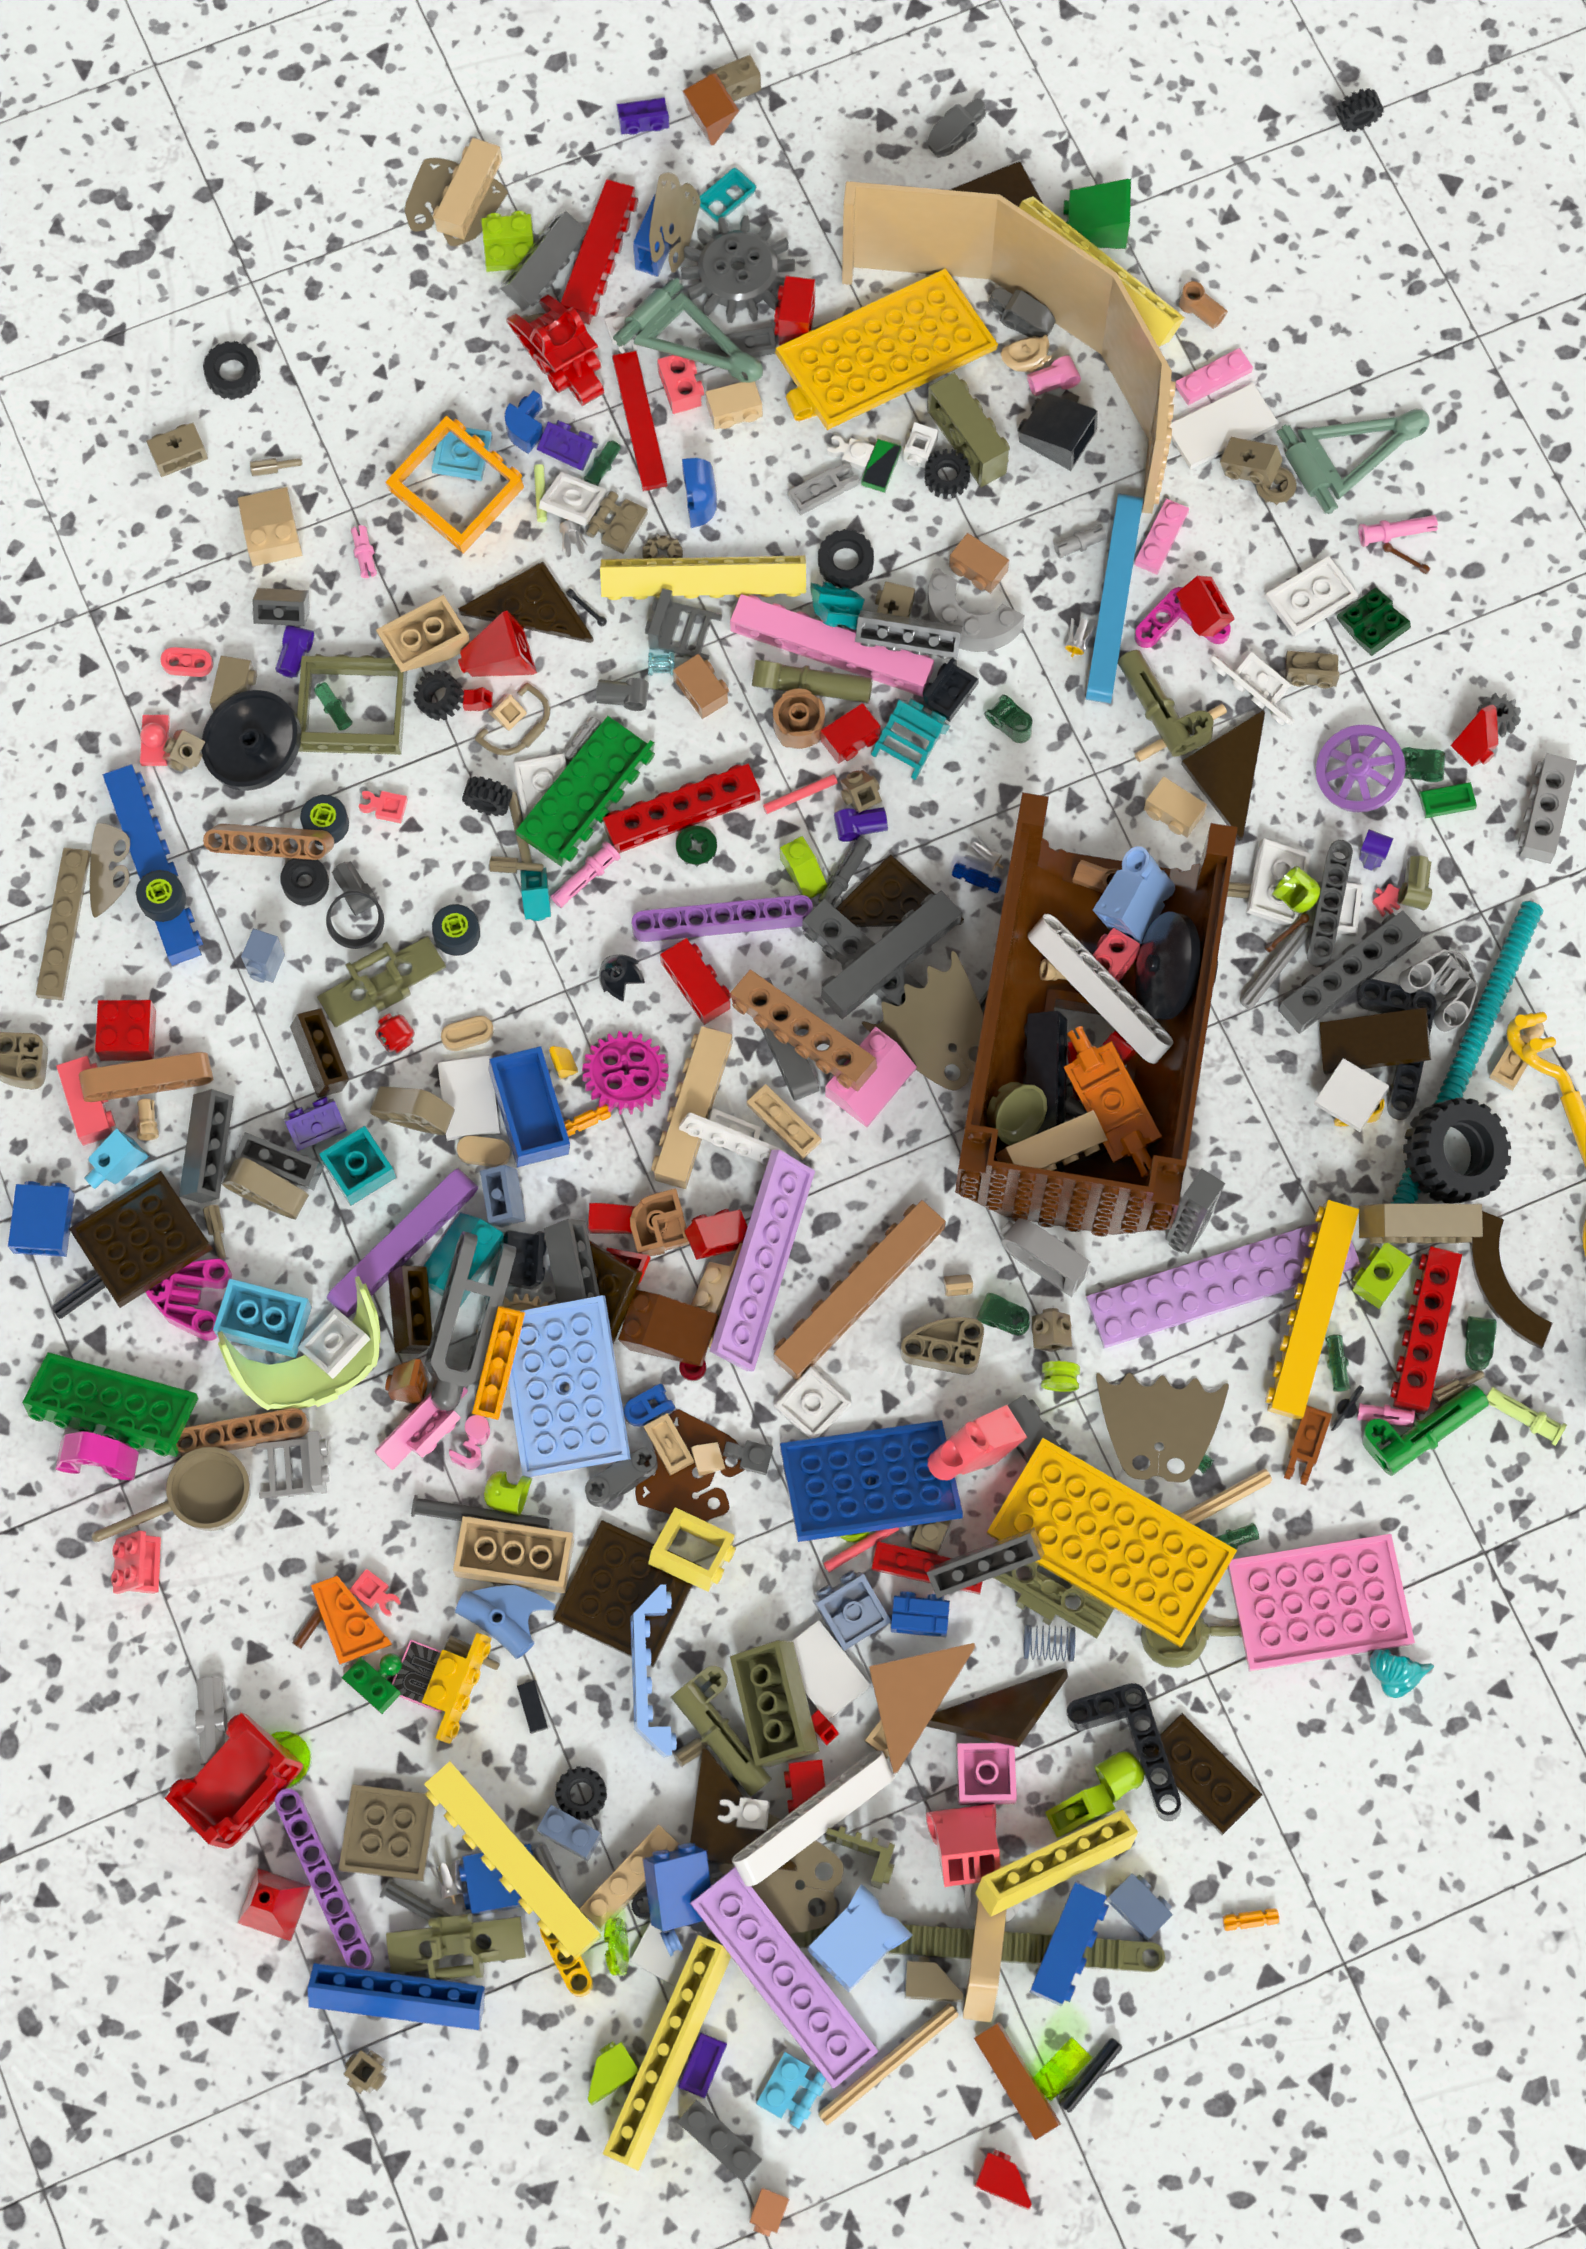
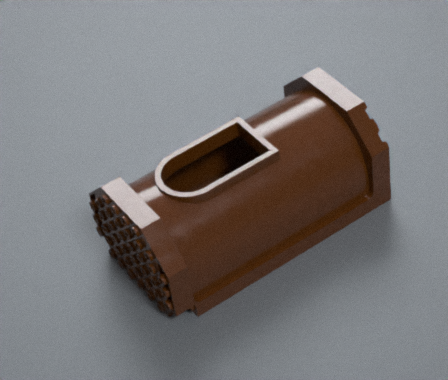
(1092, 1190)

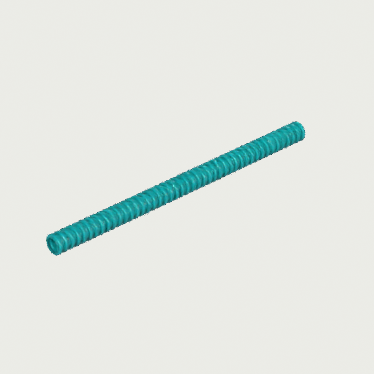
(1479, 1028)

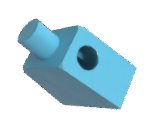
(114, 1159)

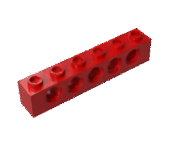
(674, 820)
(1447, 1266)

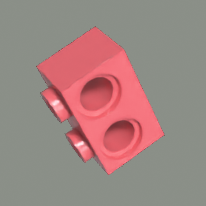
(678, 382)
(1116, 962)

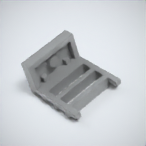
(314, 1471)

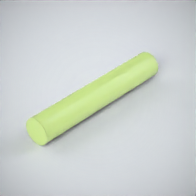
(539, 491)

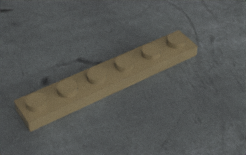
(63, 924)

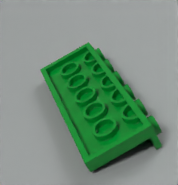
(585, 791)
(109, 1404)

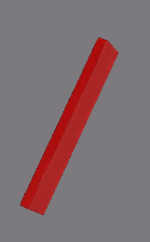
(639, 421)

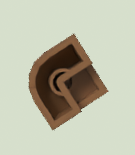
(658, 1223)

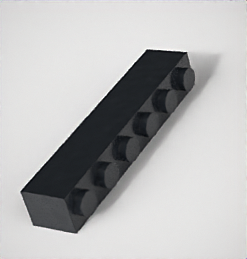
(1045, 1064)

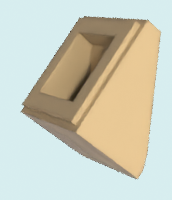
(507, 712)
(958, 1285)
(707, 1458)

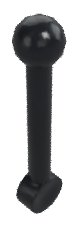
(601, 621)

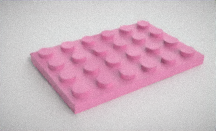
(1320, 1602)

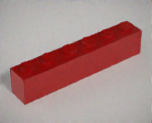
(599, 249)

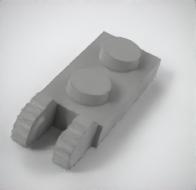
(822, 488)

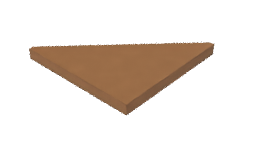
(910, 1694)

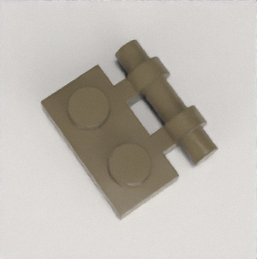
(623, 526)

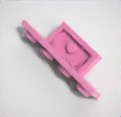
(418, 1432)

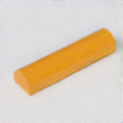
(498, 1363)

